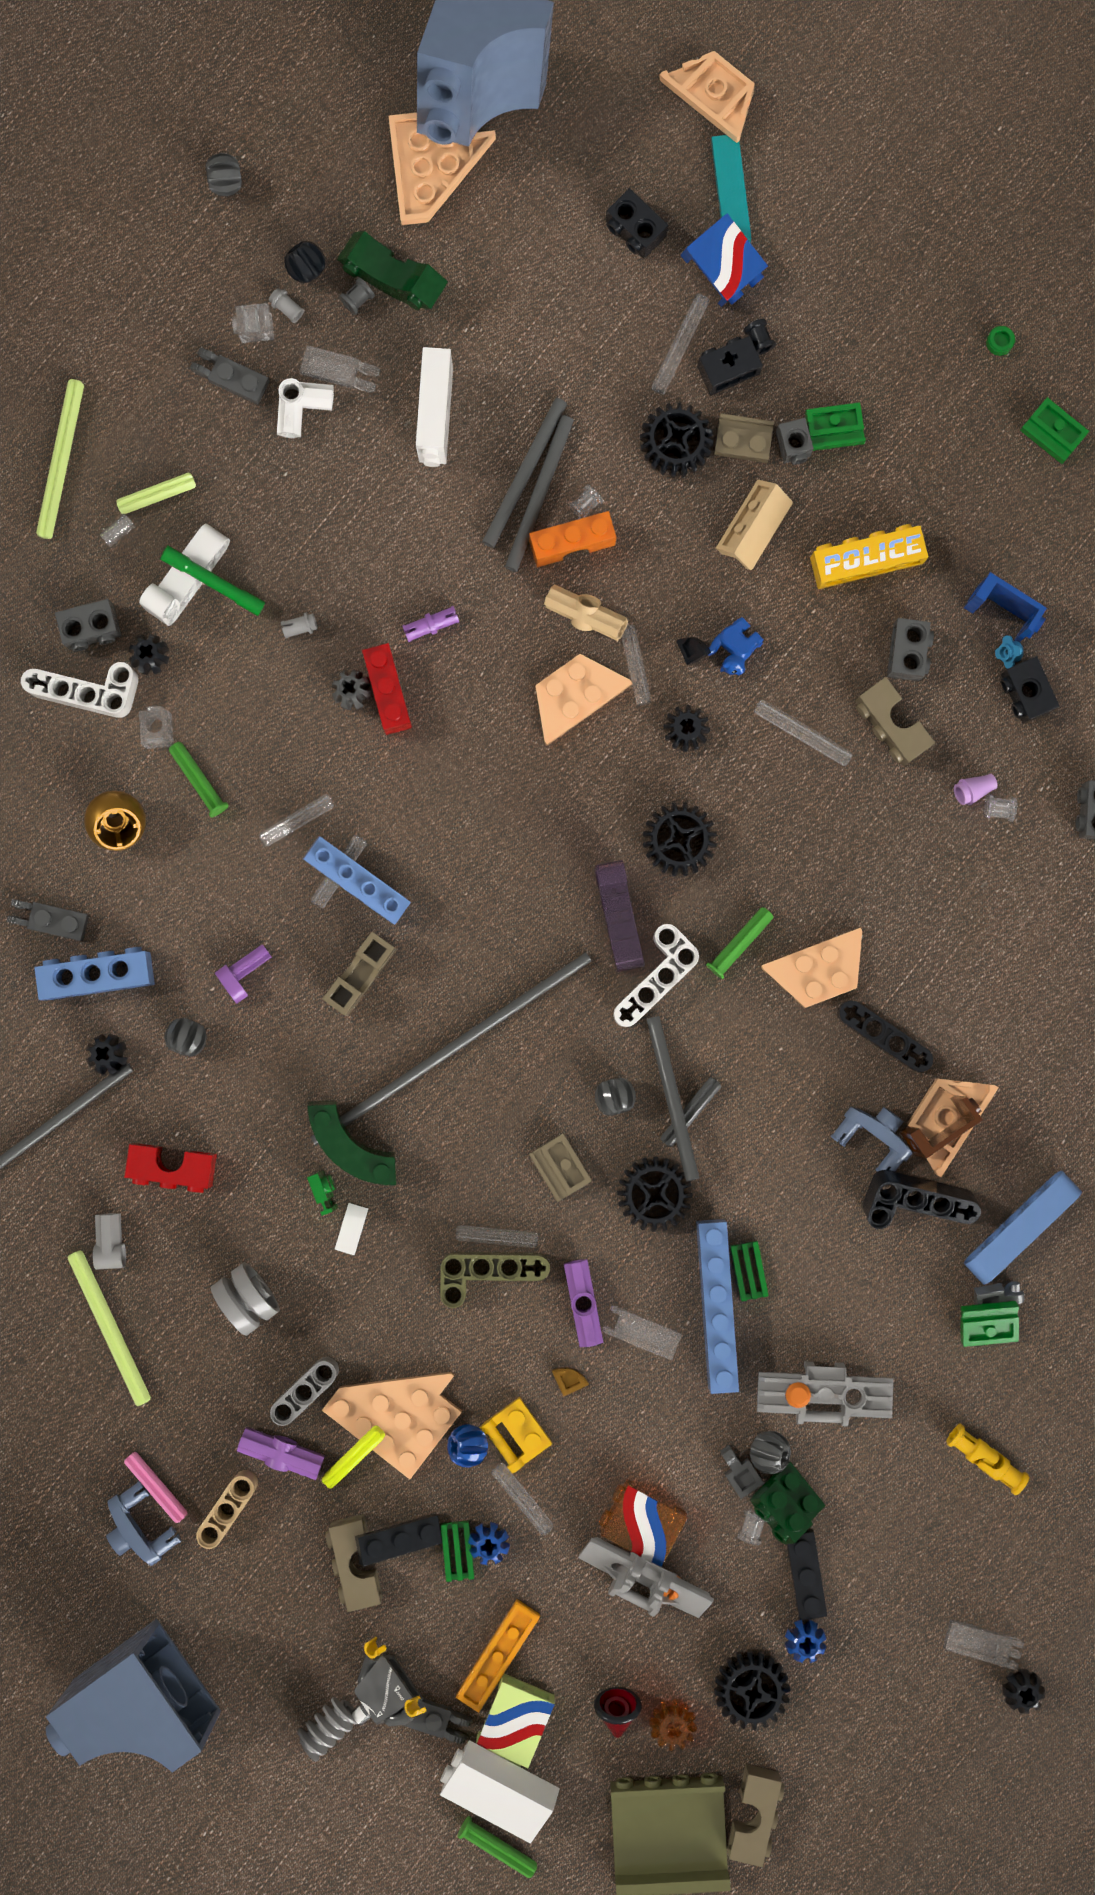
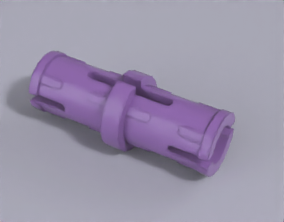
(430, 623)

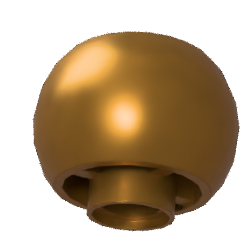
(118, 834)

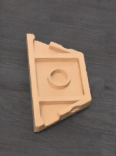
(714, 91)
(575, 693)
(819, 969)
(938, 1112)

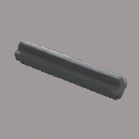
(693, 1108)

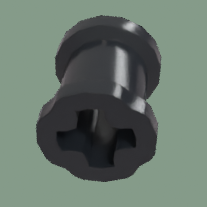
(760, 336)

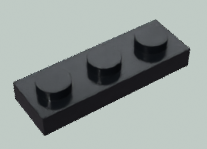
(398, 1539)
(807, 1577)

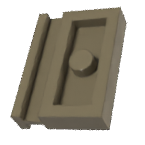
(744, 438)
(560, 1167)

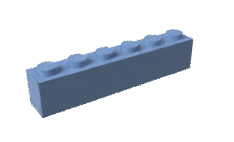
(717, 1306)

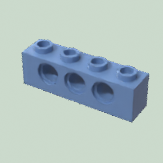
(356, 880)
(50, 981)

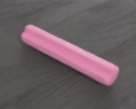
(155, 1487)

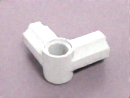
(290, 411)

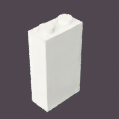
(434, 406)
(499, 1791)

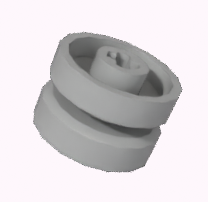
(245, 1298)

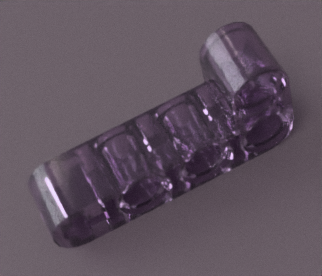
(619, 915)

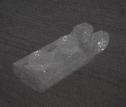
(337, 369)

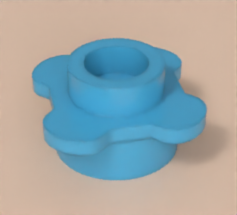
(1009, 651)

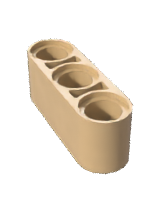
(220, 1521)

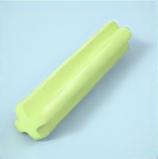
(156, 493)

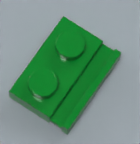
(835, 426)
(1054, 430)
(322, 1188)
(989, 1323)

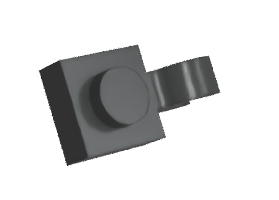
(996, 1293)
(742, 1474)

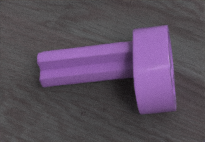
(231, 975)

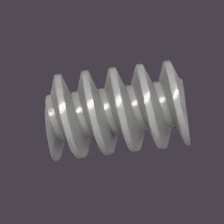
(327, 1729)

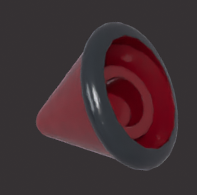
(617, 1708)

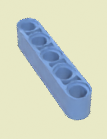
(1022, 1227)

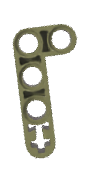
(495, 1272)

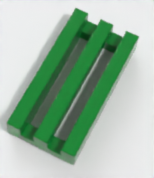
(754, 1294)
(459, 1575)

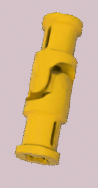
(988, 1459)

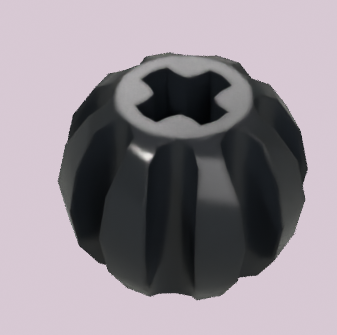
(305, 261)
(153, 646)
(115, 1054)
(1023, 1691)

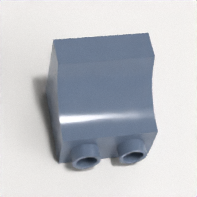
(480, 64)
(135, 1702)

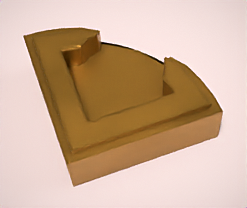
(569, 1380)

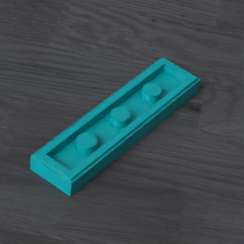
(730, 182)

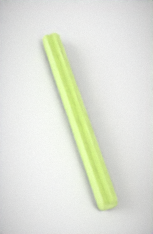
(60, 459)
(109, 1328)

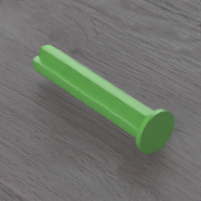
(197, 779)
(740, 942)
(497, 1848)

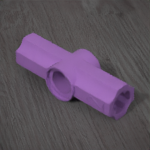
(585, 1320)
(280, 1453)

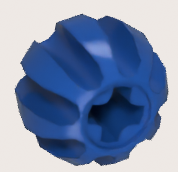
(467, 1445)
(481, 1548)
(813, 1645)

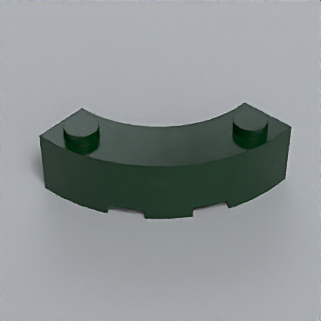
(406, 281)
(344, 1150)

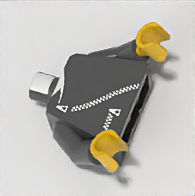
(385, 1690)

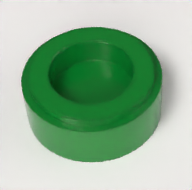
(1000, 340)

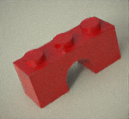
(387, 689)
(145, 1165)

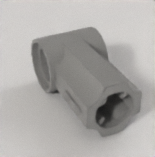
(109, 1250)

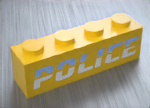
(868, 556)

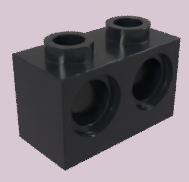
(641, 220)

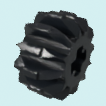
(676, 728)

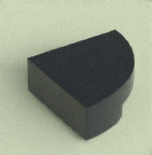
(692, 649)

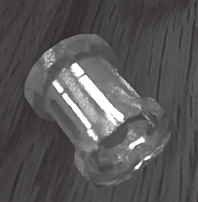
(585, 502)
(1000, 808)
(751, 1528)

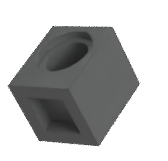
(797, 430)

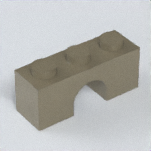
(903, 742)
(360, 975)
(358, 1587)
(750, 1840)

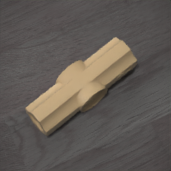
(586, 612)

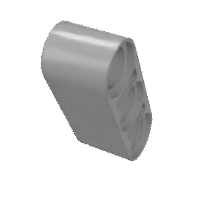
(298, 1403)

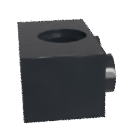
(1032, 675)

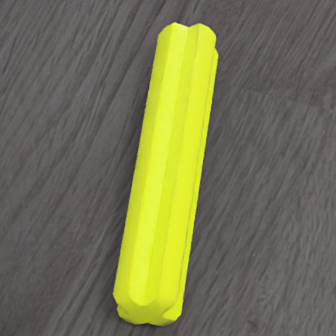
(353, 1457)

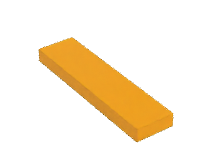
(497, 1655)

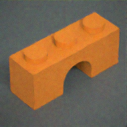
(585, 533)

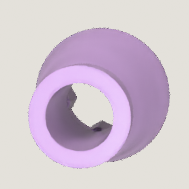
(972, 789)

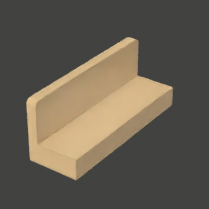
(755, 523)

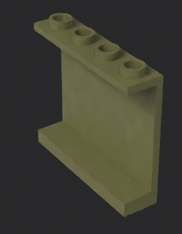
(669, 1835)

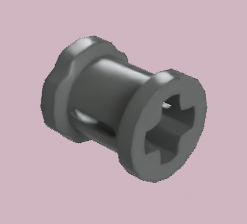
(356, 296)

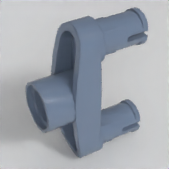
(882, 1127)
(128, 1533)

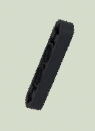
(883, 1039)

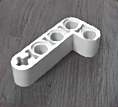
(178, 587)
(79, 688)
(652, 981)

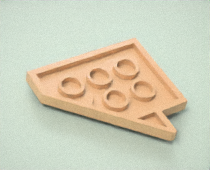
(429, 170)
(407, 1411)

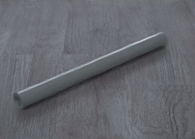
(524, 472)
(539, 493)
(672, 1098)

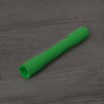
(185, 564)

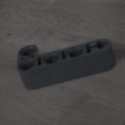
(957, 1205)

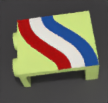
(516, 1720)

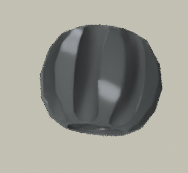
(223, 174)
(356, 681)
(185, 1037)
(615, 1096)
(770, 1452)

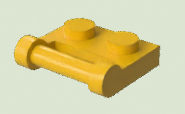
(523, 1429)

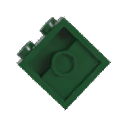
(787, 1504)

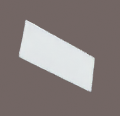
(351, 1229)

